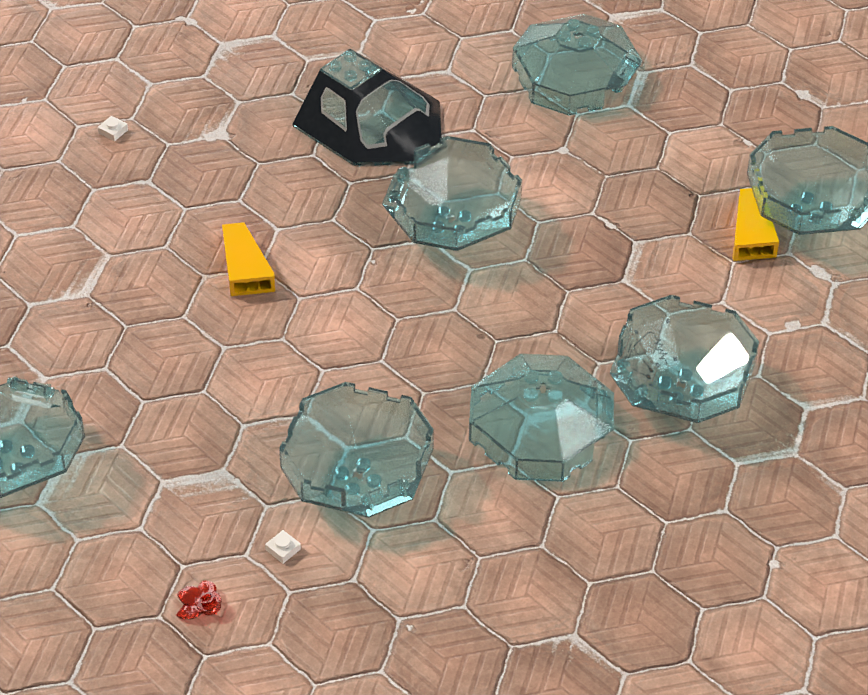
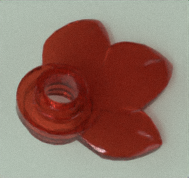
(199, 600)

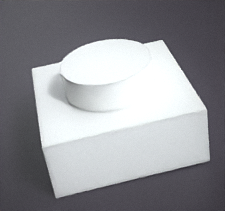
(112, 128)
(283, 546)

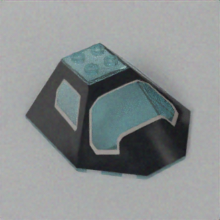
(368, 112)

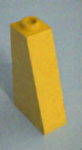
(754, 234)
(245, 262)

